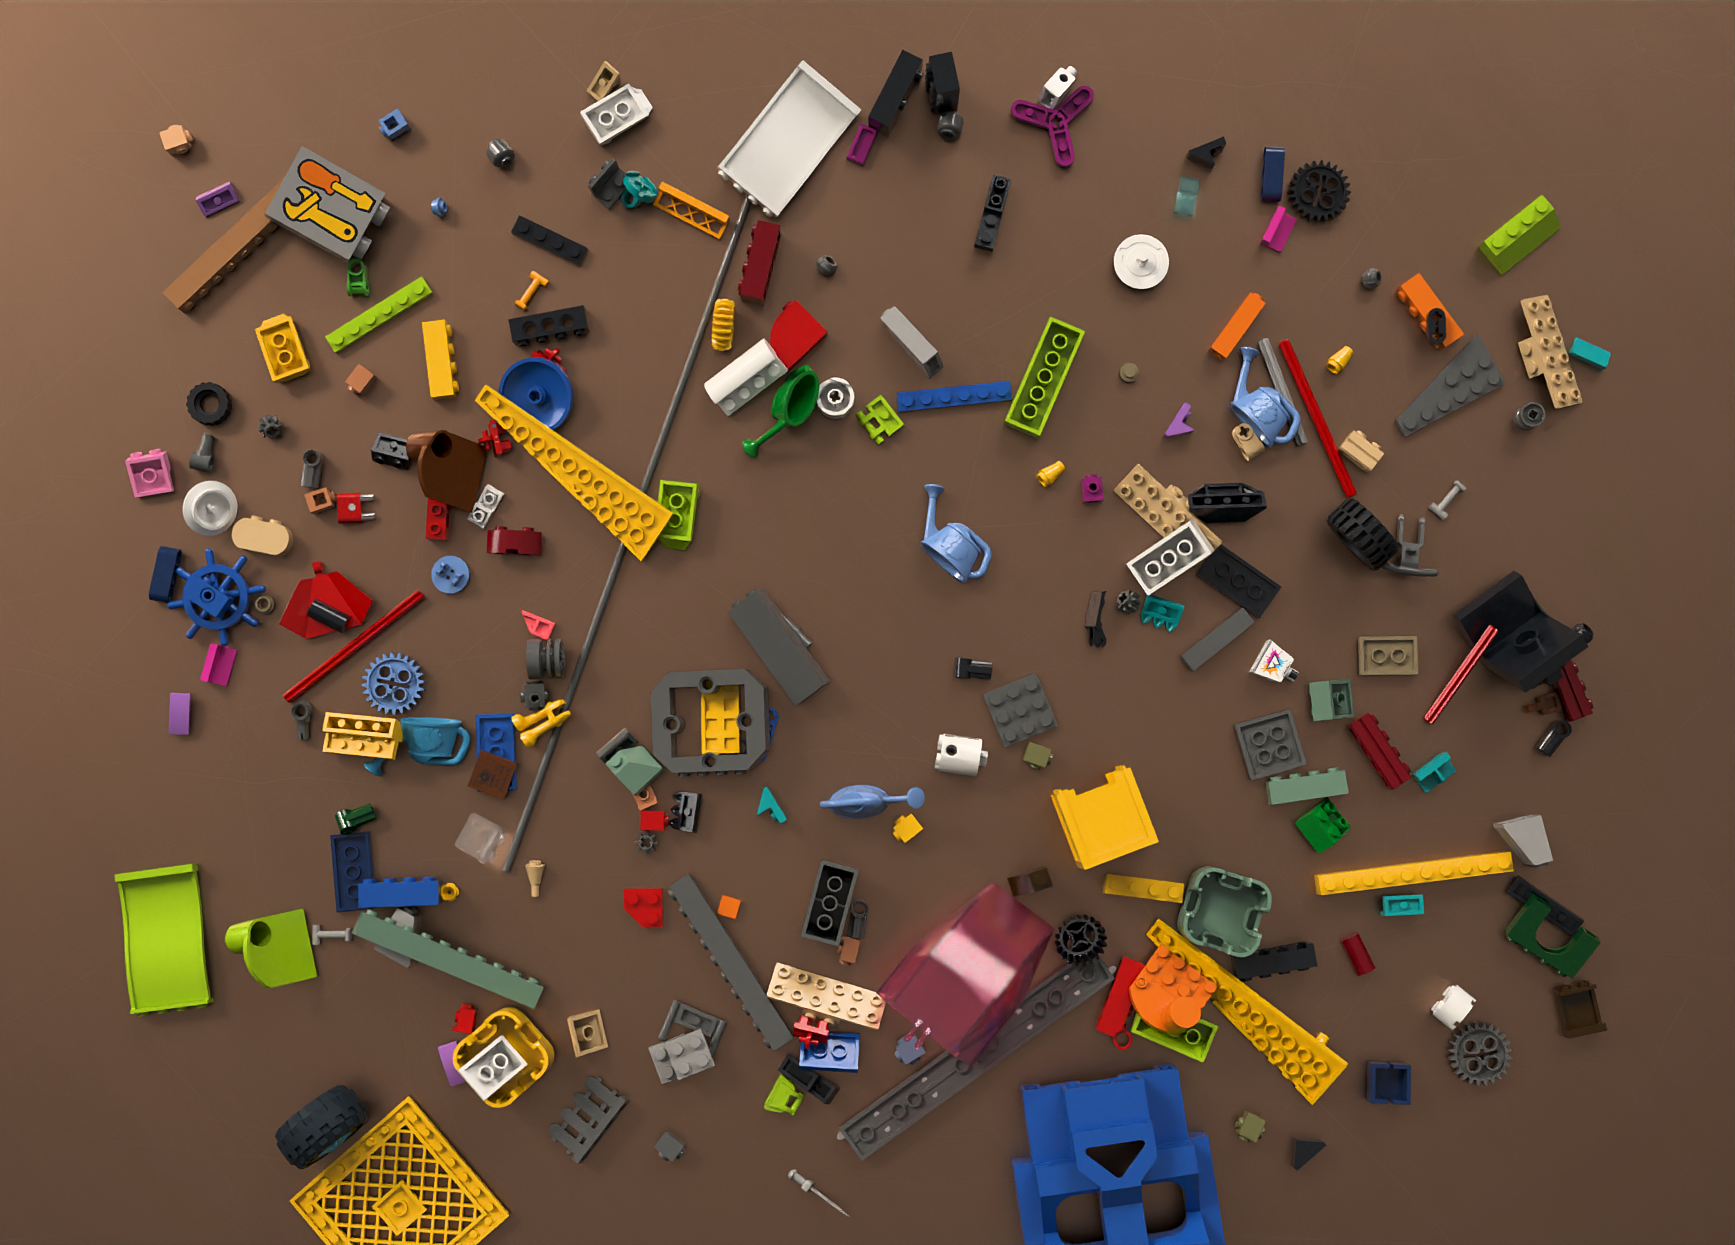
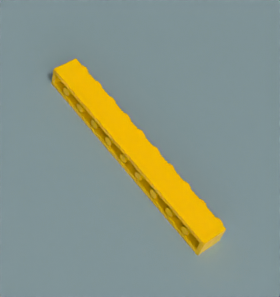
(1413, 873)

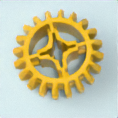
(723, 324)

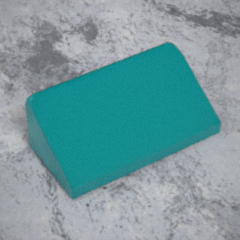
(1589, 354)

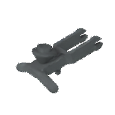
(1409, 553)

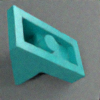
(768, 801)

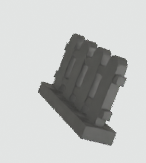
(585, 1129)

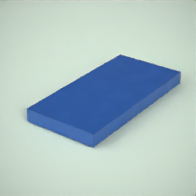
(497, 736)

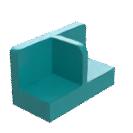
(1434, 772)
(1402, 905)

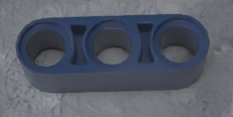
(1272, 173)
(164, 574)

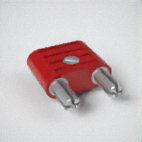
(350, 508)

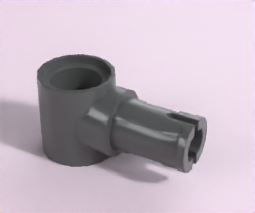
(203, 458)
(302, 720)

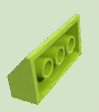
(1521, 235)
(1191, 1043)

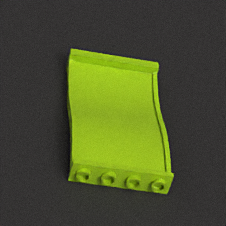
(164, 939)

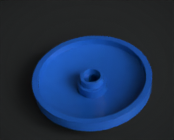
(539, 389)

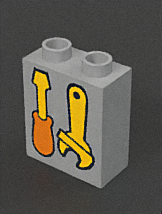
(327, 206)

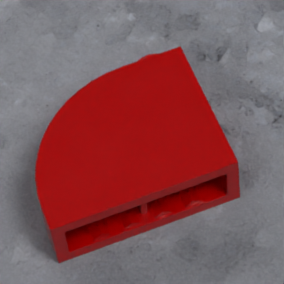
(795, 334)

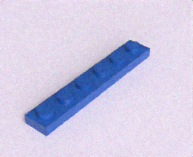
(954, 396)

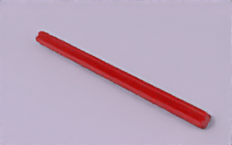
(1317, 418)
(353, 646)

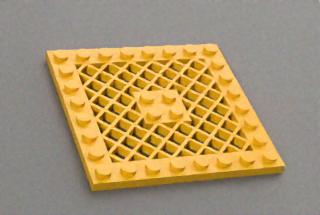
(400, 1204)

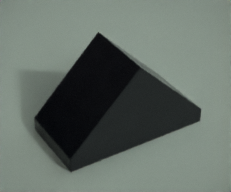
(1303, 1150)

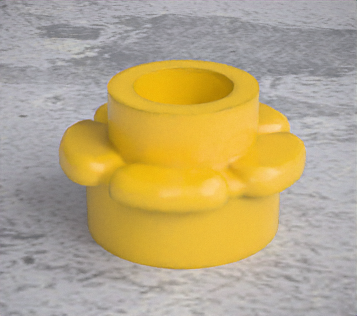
(444, 892)

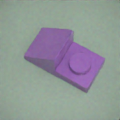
(1177, 427)

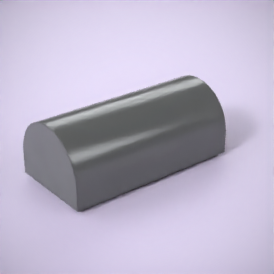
(621, 741)

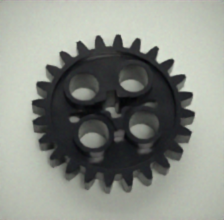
(1303, 185)

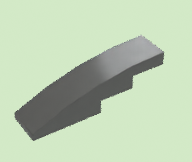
(1217, 639)

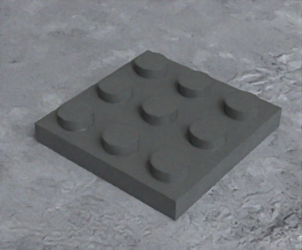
(1020, 710)
(1270, 744)

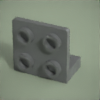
(608, 184)

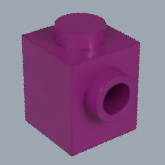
(1092, 489)

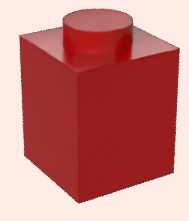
(654, 820)

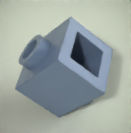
(907, 1052)

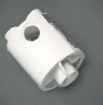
(966, 755)

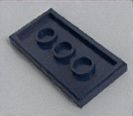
(351, 865)

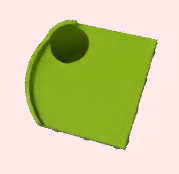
(274, 948)

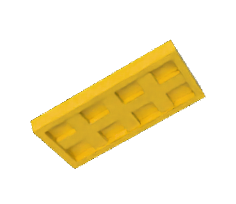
(719, 719)

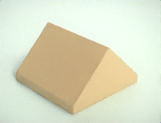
(587, 1032)

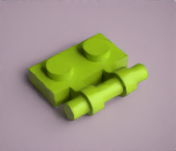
(883, 415)

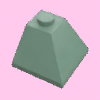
(634, 768)

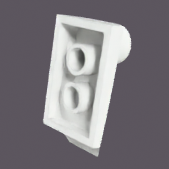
(616, 113)

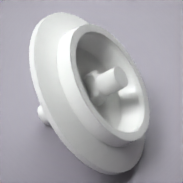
(1141, 261)
(210, 508)

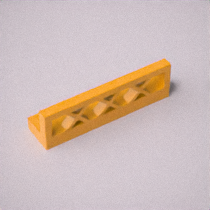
(699, 207)

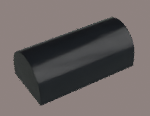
(328, 615)

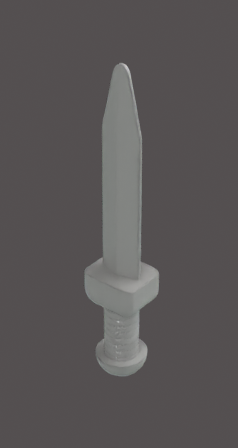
(807, 1186)

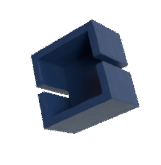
(1388, 1081)

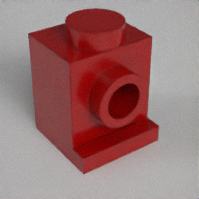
(465, 1019)

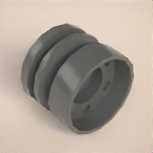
(545, 659)

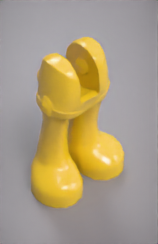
(524, 722)

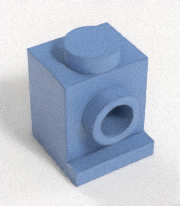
(391, 119)

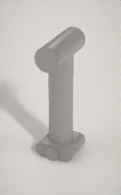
(1439, 510)
(317, 935)

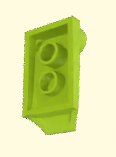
(682, 501)

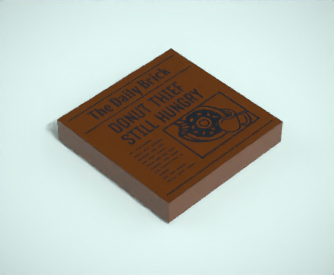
(492, 774)

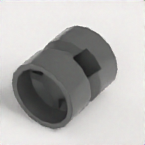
(1529, 416)

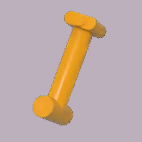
(538, 279)

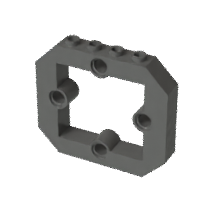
(664, 712)

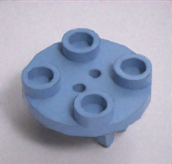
(458, 579)

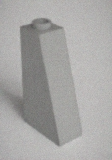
(912, 341)

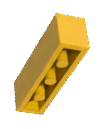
(439, 359)
(1143, 888)

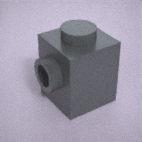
(670, 1146)

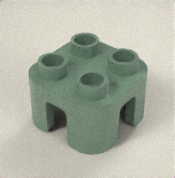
(1223, 911)

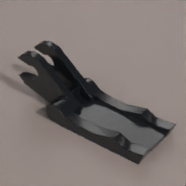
(1093, 619)

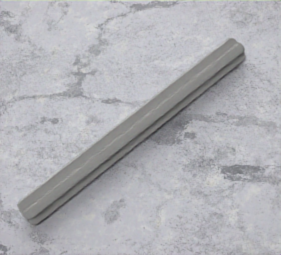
(1279, 383)

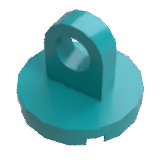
(641, 189)

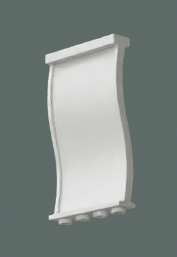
(788, 139)

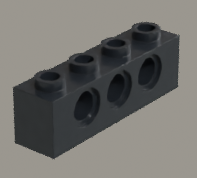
(519, 325)

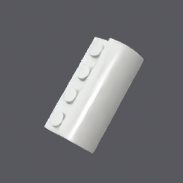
(745, 377)

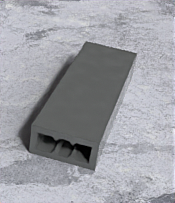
(778, 646)

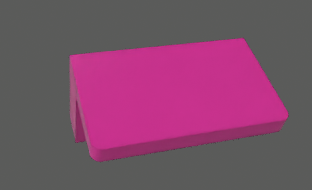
(1278, 230)
(218, 664)

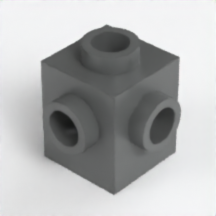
(530, 689)

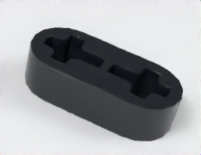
(1441, 326)

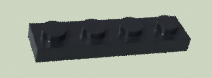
(549, 240)
(1558, 915)

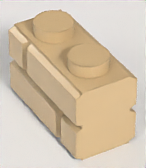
(1361, 451)

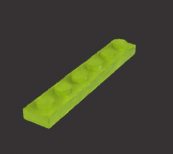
(378, 315)

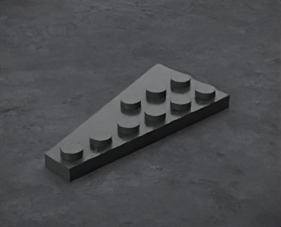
(1459, 383)

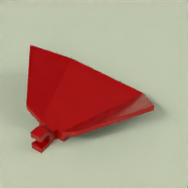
(330, 589)

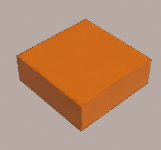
(729, 906)

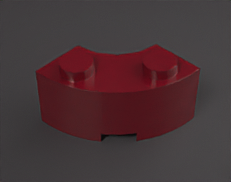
(514, 542)

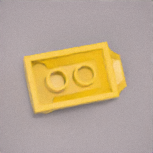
(282, 349)

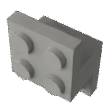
(681, 1056)

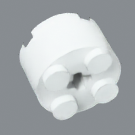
(841, 407)
(1453, 1006)

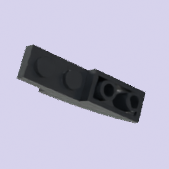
(992, 213)

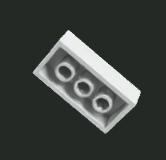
(1170, 557)

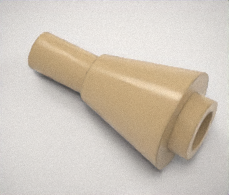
(535, 872)

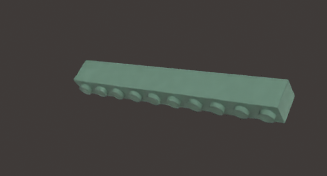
(447, 959)

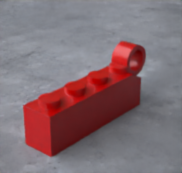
(1118, 1001)

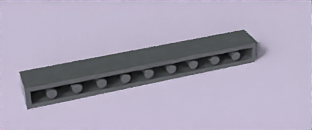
(731, 961)

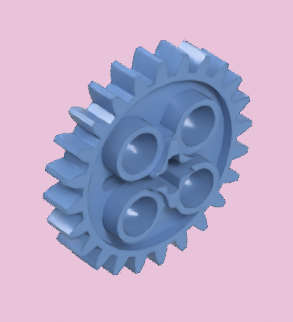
(397, 667)

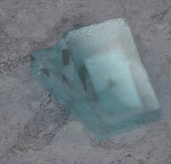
(1186, 196)

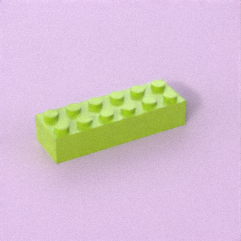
(1044, 377)

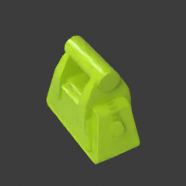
(780, 1096)

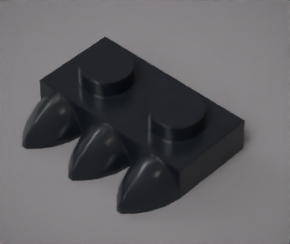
(687, 811)

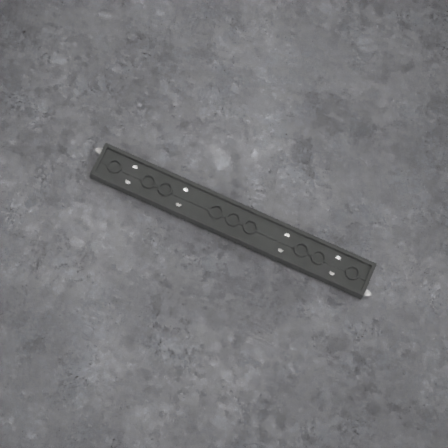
(948, 1074)

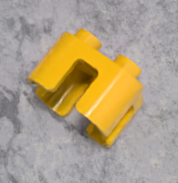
(524, 1039)

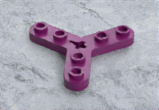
(1066, 111)

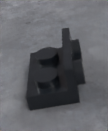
(390, 451)

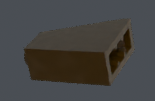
(1030, 881)

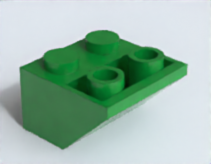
(1323, 825)

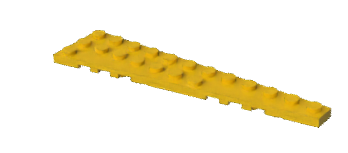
(613, 500)
(1283, 1041)

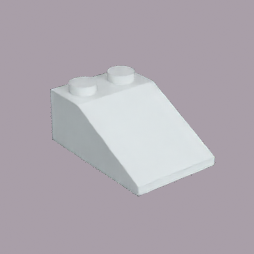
(493, 1068)

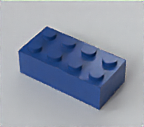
(399, 893)

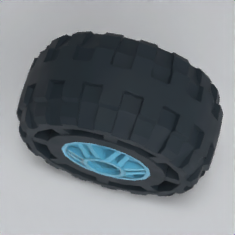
(321, 1126)

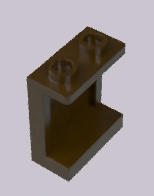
(1578, 1010)

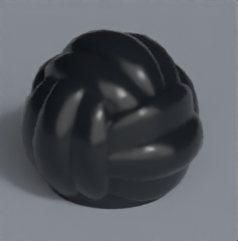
(1585, 631)

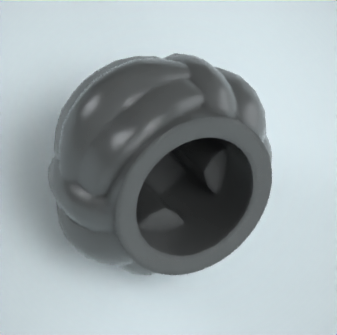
(826, 265)
(1371, 278)

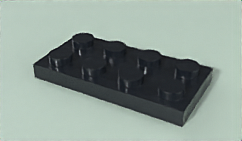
(1239, 580)

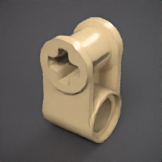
(1248, 443)

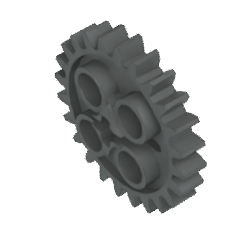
(1482, 1071)

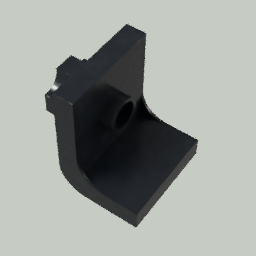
(1528, 643)

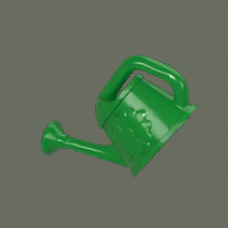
(790, 405)

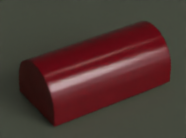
(1358, 954)

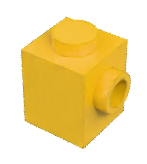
(906, 828)

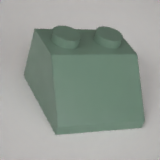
(1331, 700)

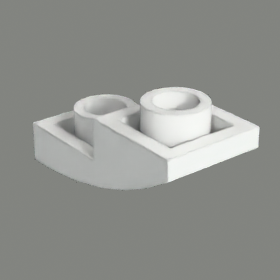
(486, 506)

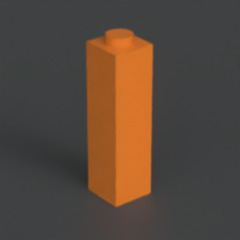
(1237, 326)

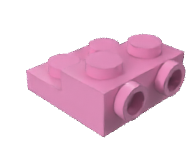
(149, 473)

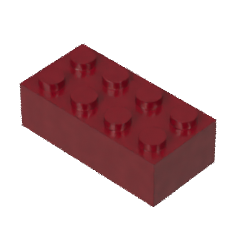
(760, 263)

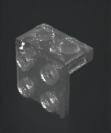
(480, 838)

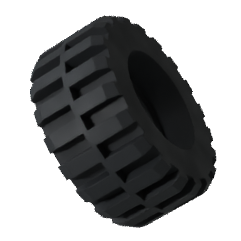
(1362, 534)

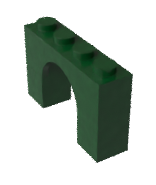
(1566, 959)

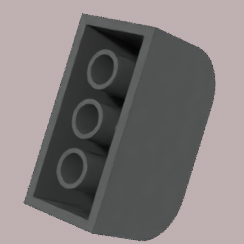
(829, 902)

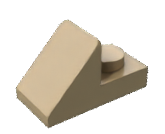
(604, 81)

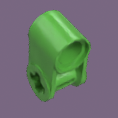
(357, 282)

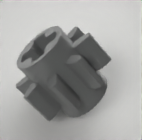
(270, 426)
(1128, 602)
(646, 836)

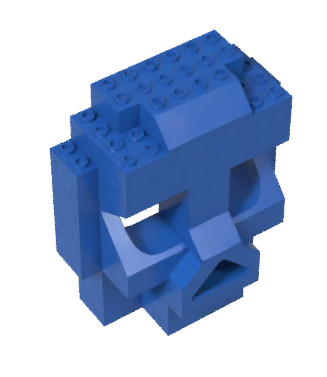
(1132, 1107)

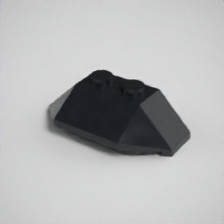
(1226, 502)

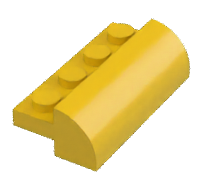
(361, 735)

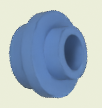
(439, 207)

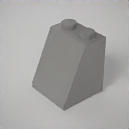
(1527, 839)
(408, 916)

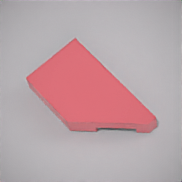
(538, 626)

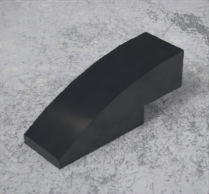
(809, 1080)

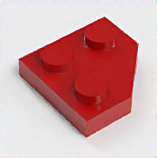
(645, 906)

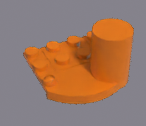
(1170, 993)

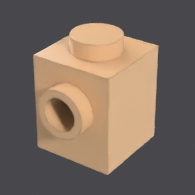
(176, 139)

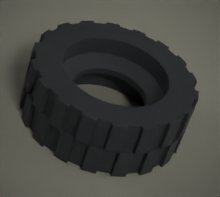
(219, 414)

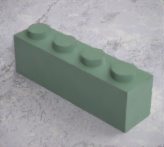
(1306, 787)

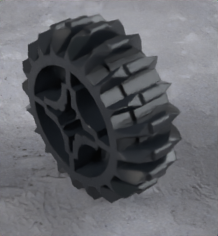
(1080, 930)

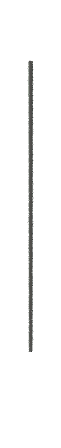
(622, 548)

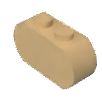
(262, 536)

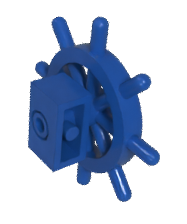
(214, 598)

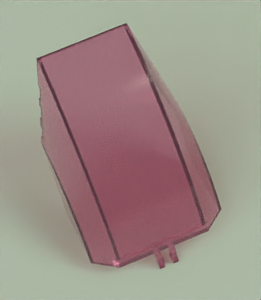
(969, 973)

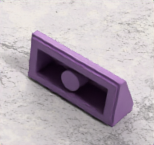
(217, 199)

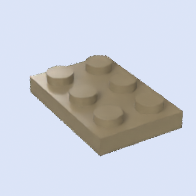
(1388, 655)

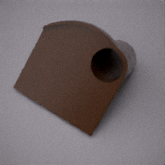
(447, 467)

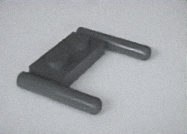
(694, 1020)

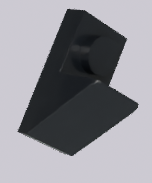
(1202, 154)

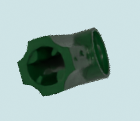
(349, 820)

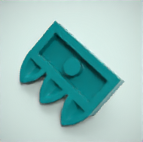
(1162, 611)

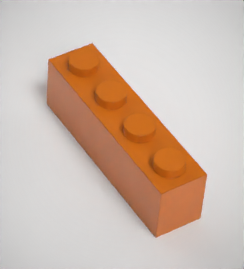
(1421, 301)

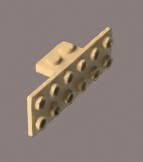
(1546, 352)
(1159, 506)
(826, 998)

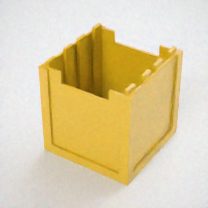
(1105, 819)

